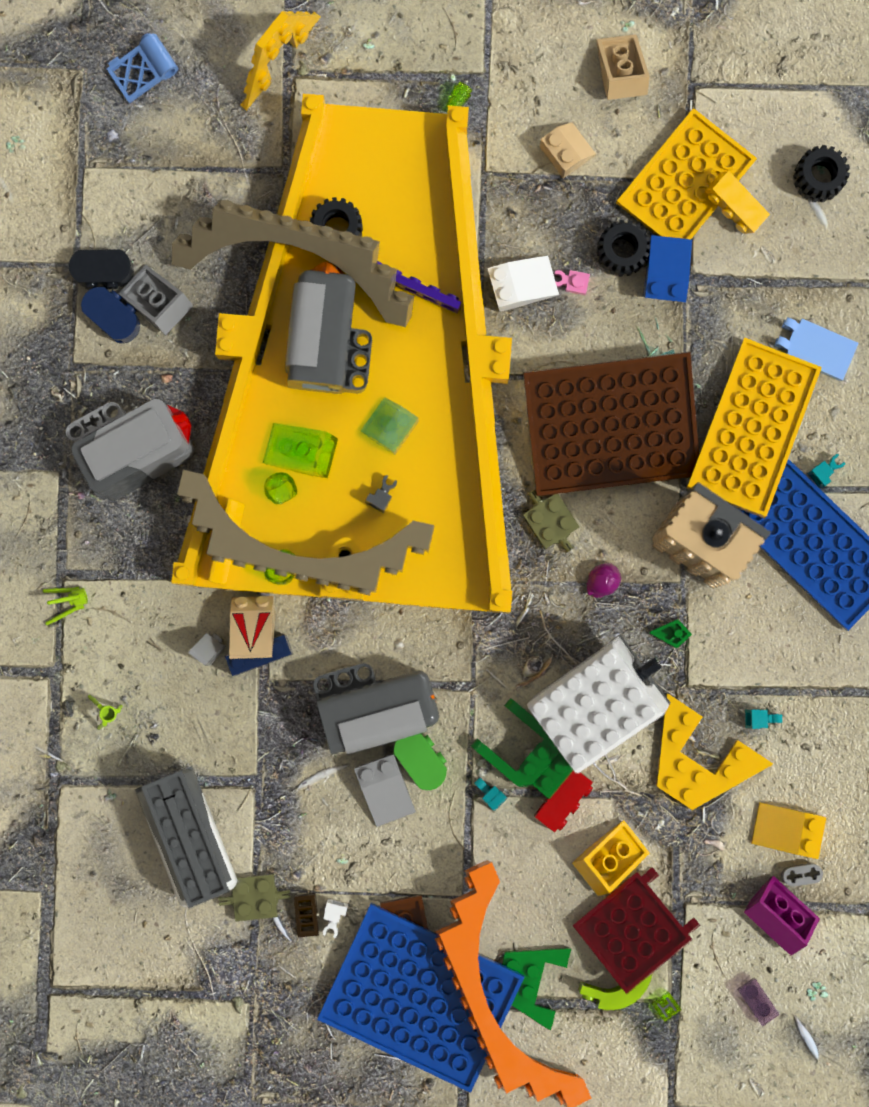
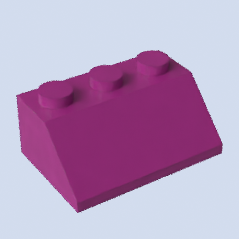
(782, 916)

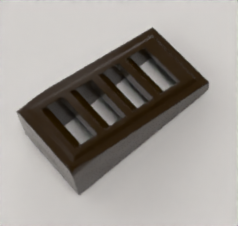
(306, 898)

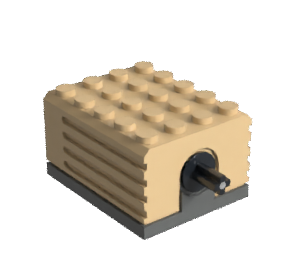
(709, 536)

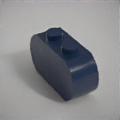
(111, 314)

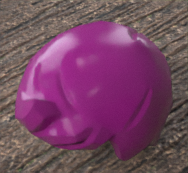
(603, 580)

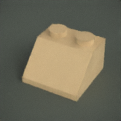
(566, 149)

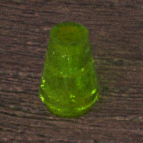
(459, 95)

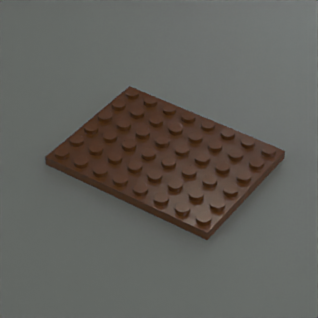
(612, 423)

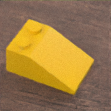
(788, 830)
(611, 859)

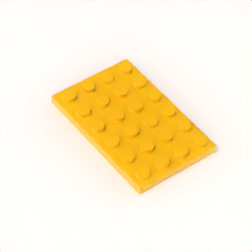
(672, 186)

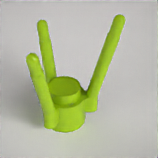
(77, 596)
(106, 712)

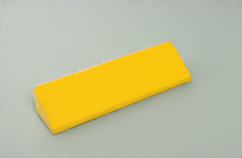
(220, 571)

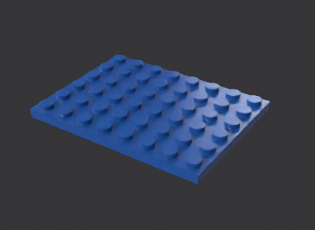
(404, 1002)

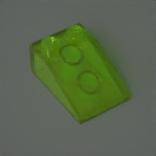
(300, 450)

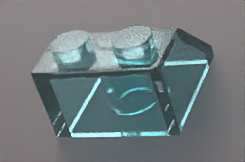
(390, 425)

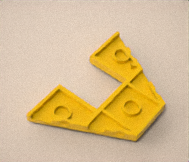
(285, 28)
(687, 779)

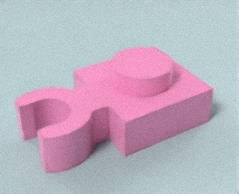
(576, 281)

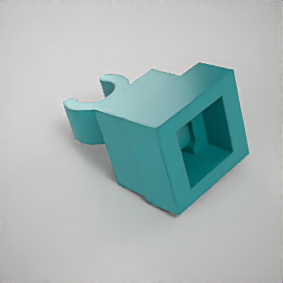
(822, 472)
(760, 718)
(493, 796)

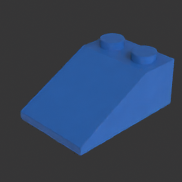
(668, 269)

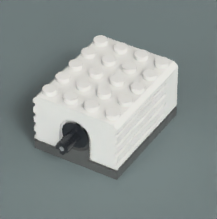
(599, 703)

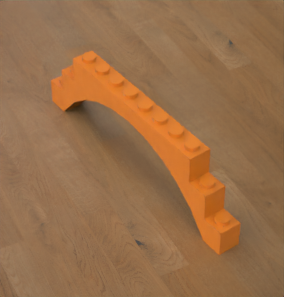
(461, 950)

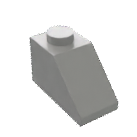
(207, 649)

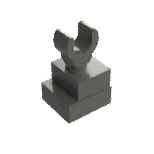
(381, 498)

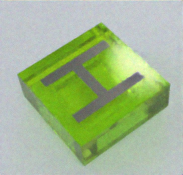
(666, 1006)

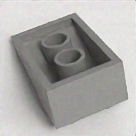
(156, 299)
(384, 789)

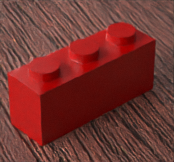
(565, 800)

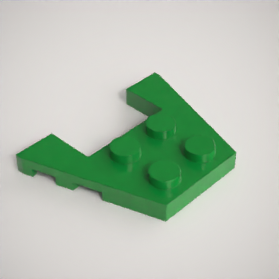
(531, 965)

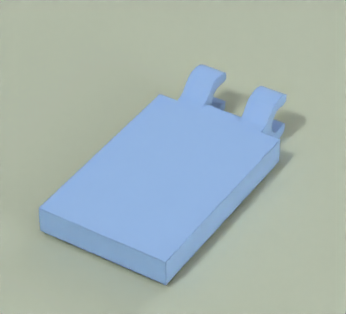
(818, 347)

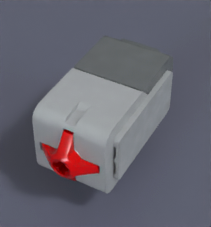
(130, 447)

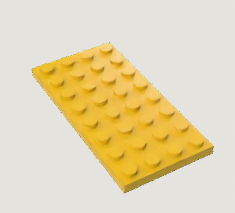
(755, 426)

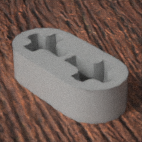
(801, 869)

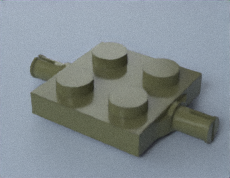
(550, 521)
(255, 898)

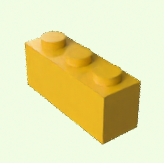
(736, 202)

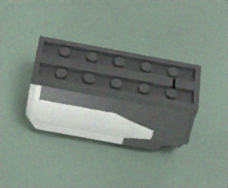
(187, 838)

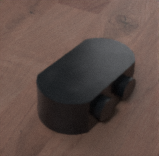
(101, 268)

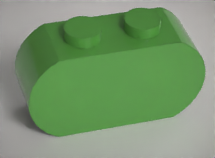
(421, 761)

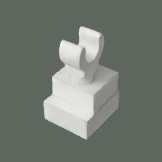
(333, 912)

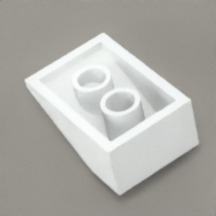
(522, 282)

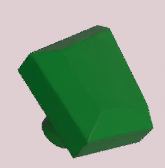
(672, 633)

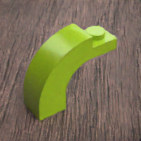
(614, 997)

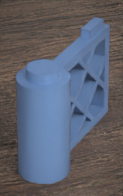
(154, 55)

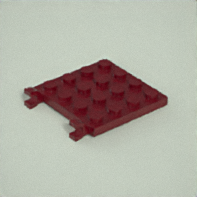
(634, 931)

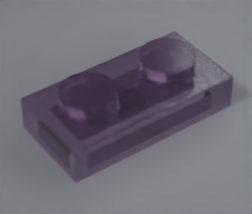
(758, 1001)

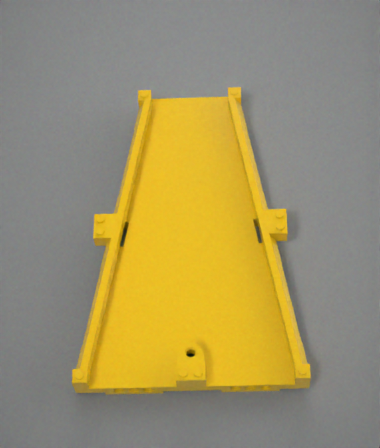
(415, 198)

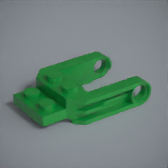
(544, 766)

